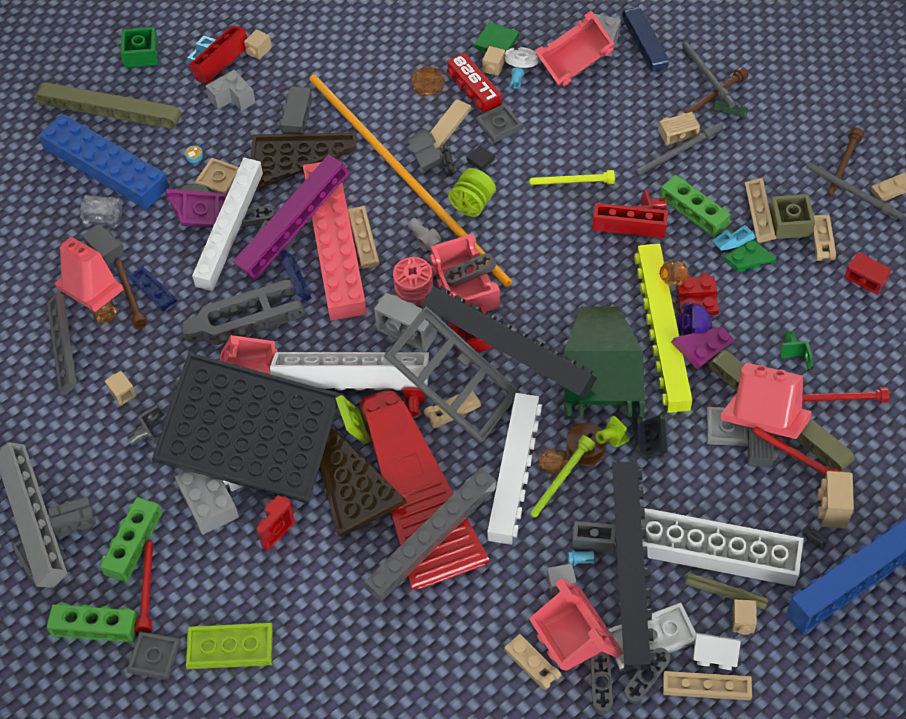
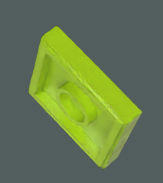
(352, 419)

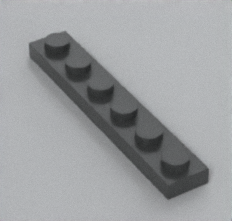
(61, 344)

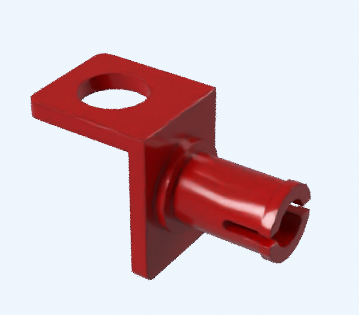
(647, 202)
(413, 397)

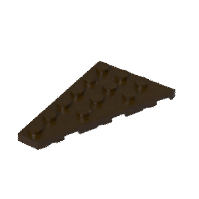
(287, 153)
(354, 487)

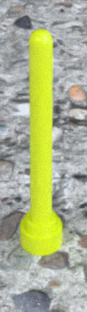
(608, 177)

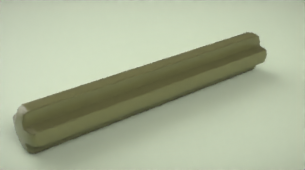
(725, 590)

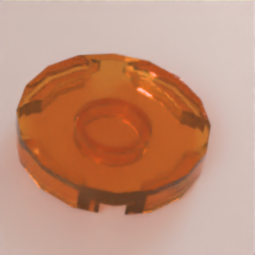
(428, 81)

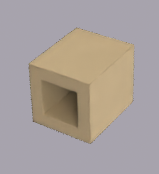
(257, 44)
(493, 61)
(120, 388)
(744, 616)

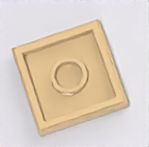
(217, 176)

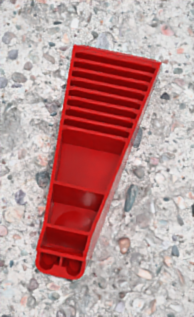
(414, 473)

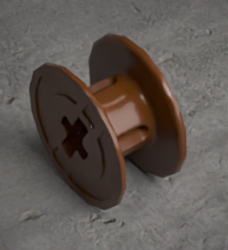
(590, 430)

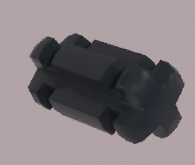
(815, 536)

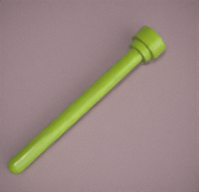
(585, 445)

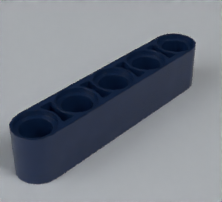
(645, 38)

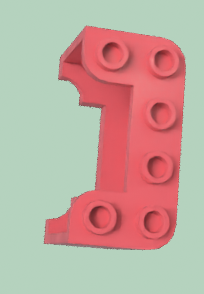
(476, 291)

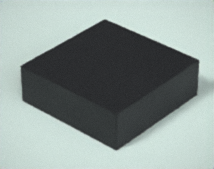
(480, 158)

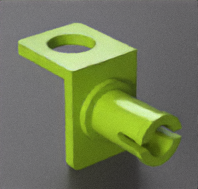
(613, 433)

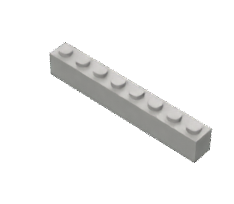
(31, 516)

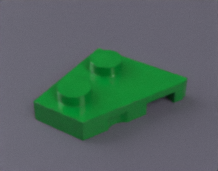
(749, 256)

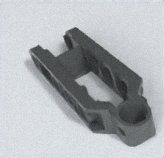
(270, 317)

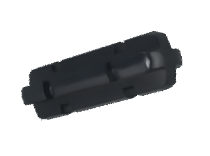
(447, 160)

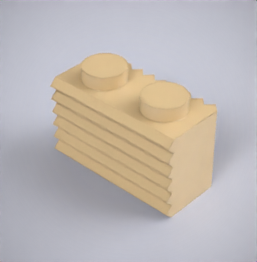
(678, 128)

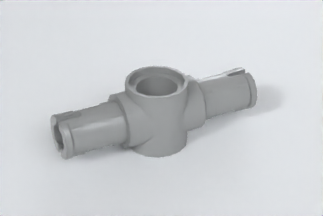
(425, 237)

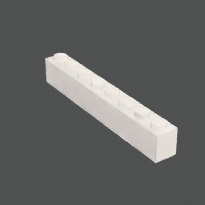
(227, 224)
(513, 469)

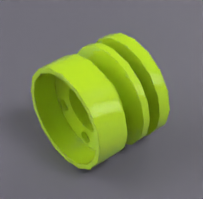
(472, 192)

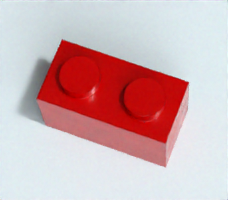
(867, 273)

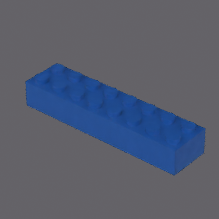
(104, 161)
(848, 579)

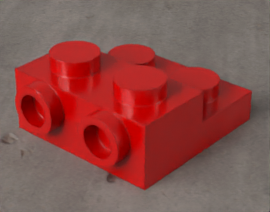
(701, 291)
(277, 523)

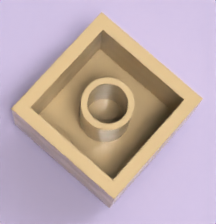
(836, 499)

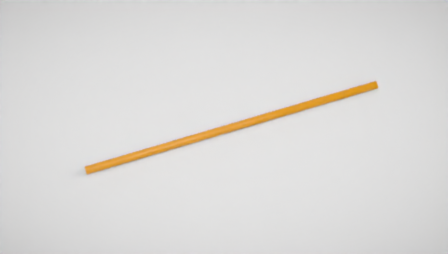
(406, 176)

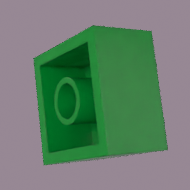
(139, 47)

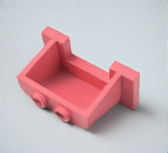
(86, 275)
(768, 401)
(572, 628)

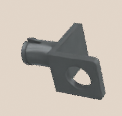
(145, 430)

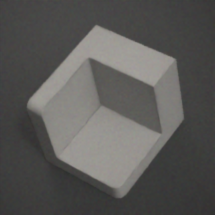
(556, 573)

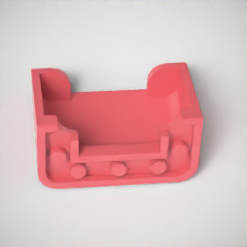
(576, 49)
(249, 353)

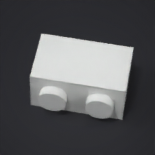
(716, 650)

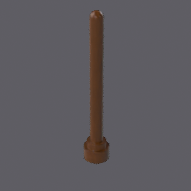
(739, 75)
(855, 136)
(138, 319)

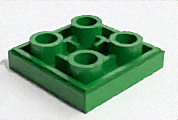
(497, 37)

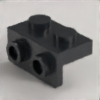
(650, 436)

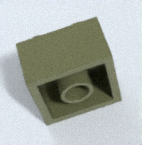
(792, 216)

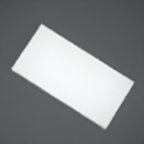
(670, 631)

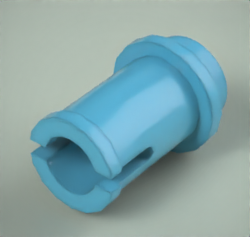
(517, 74)
(580, 557)

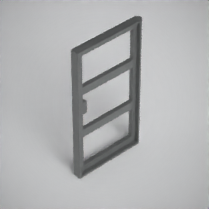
(468, 354)

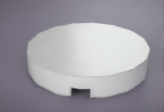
(521, 58)

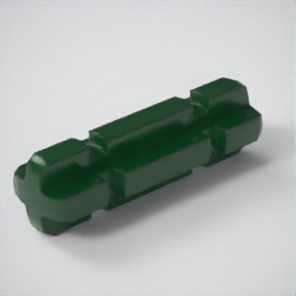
(718, 105)

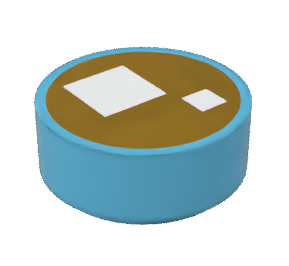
(193, 154)

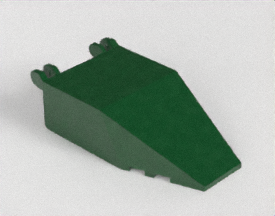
(609, 348)

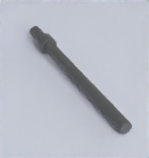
(723, 93)
(705, 134)
(885, 208)

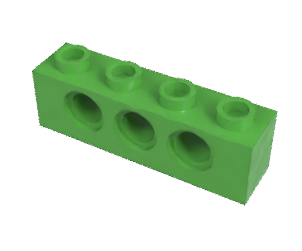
(695, 206)
(123, 567)
(123, 631)

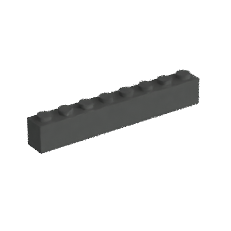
(430, 535)

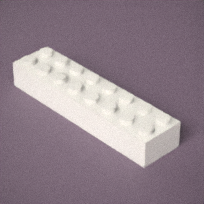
(348, 369)
(722, 547)

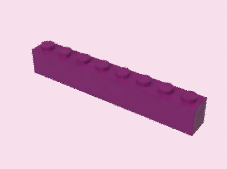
(291, 217)

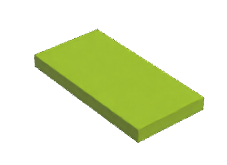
(229, 645)

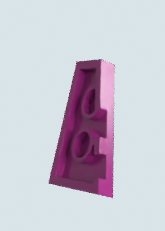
(703, 347)

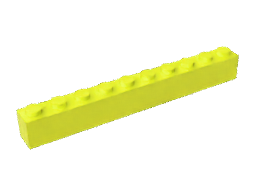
(663, 329)

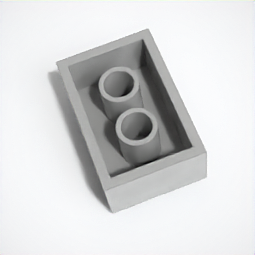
(395, 316)
(206, 500)

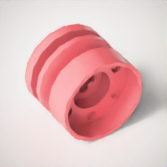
(413, 280)

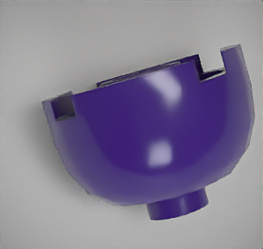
(693, 319)

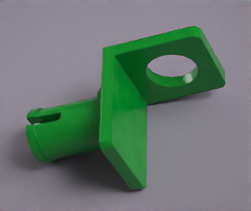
(793, 348)

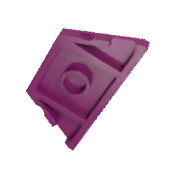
(196, 207)

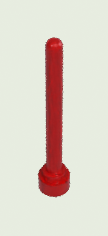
(881, 395)
(792, 452)
(143, 623)

